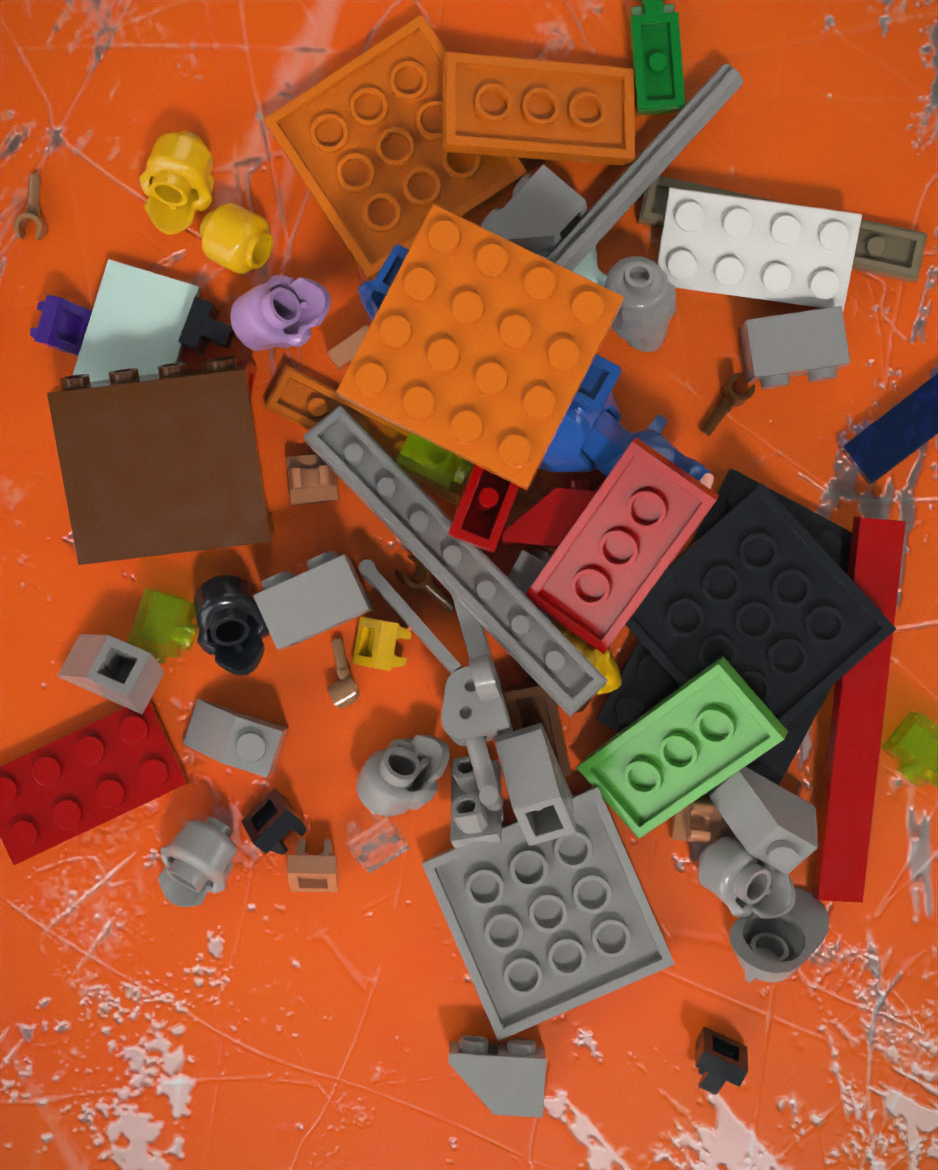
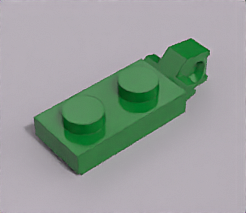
(656, 58)

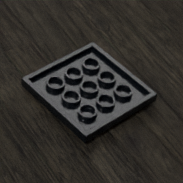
(764, 603)

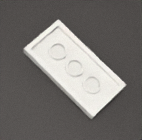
(758, 248)

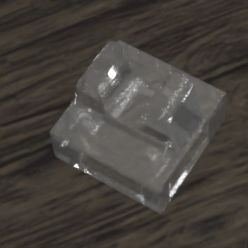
(377, 844)

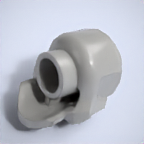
(647, 302)
(402, 775)
(197, 862)
(745, 881)

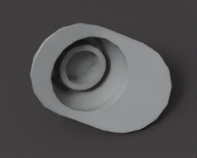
(780, 945)

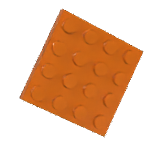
(375, 147)
(480, 346)

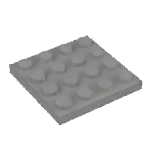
(548, 918)

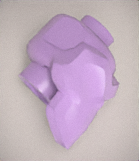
(279, 312)

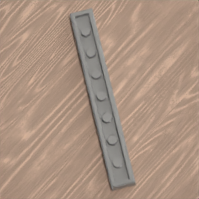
(458, 565)

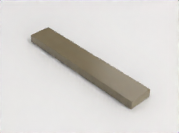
(879, 247)

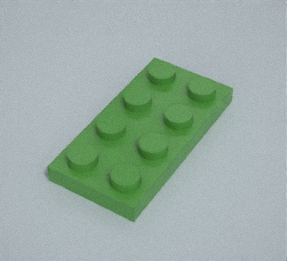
(682, 748)

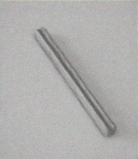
(646, 168)

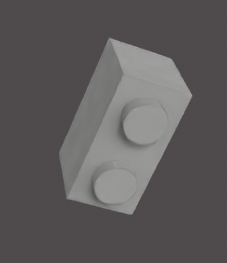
(794, 346)

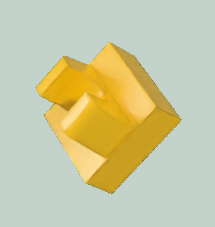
(377, 644)

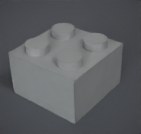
(312, 601)

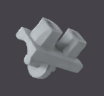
(469, 816)

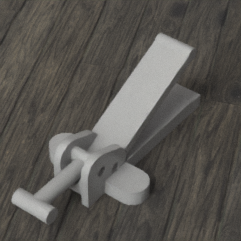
(473, 695)

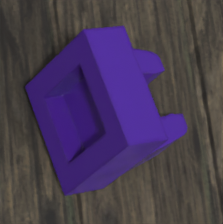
(61, 325)

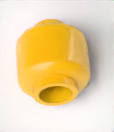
(236, 238)

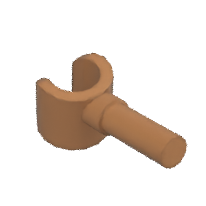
(32, 211)
(345, 690)

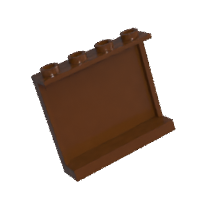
(160, 461)

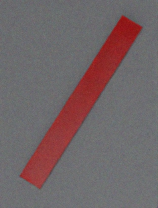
(858, 723)

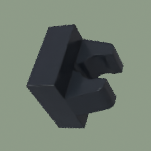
(204, 327)
(271, 822)
(719, 1061)

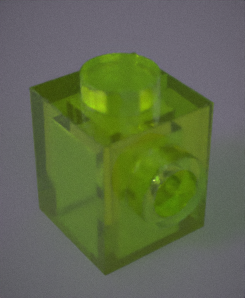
(432, 462)
(164, 625)
(916, 749)

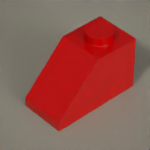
(482, 509)
(551, 517)

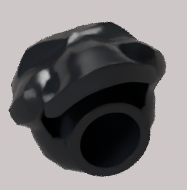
(230, 623)

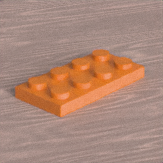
(538, 109)

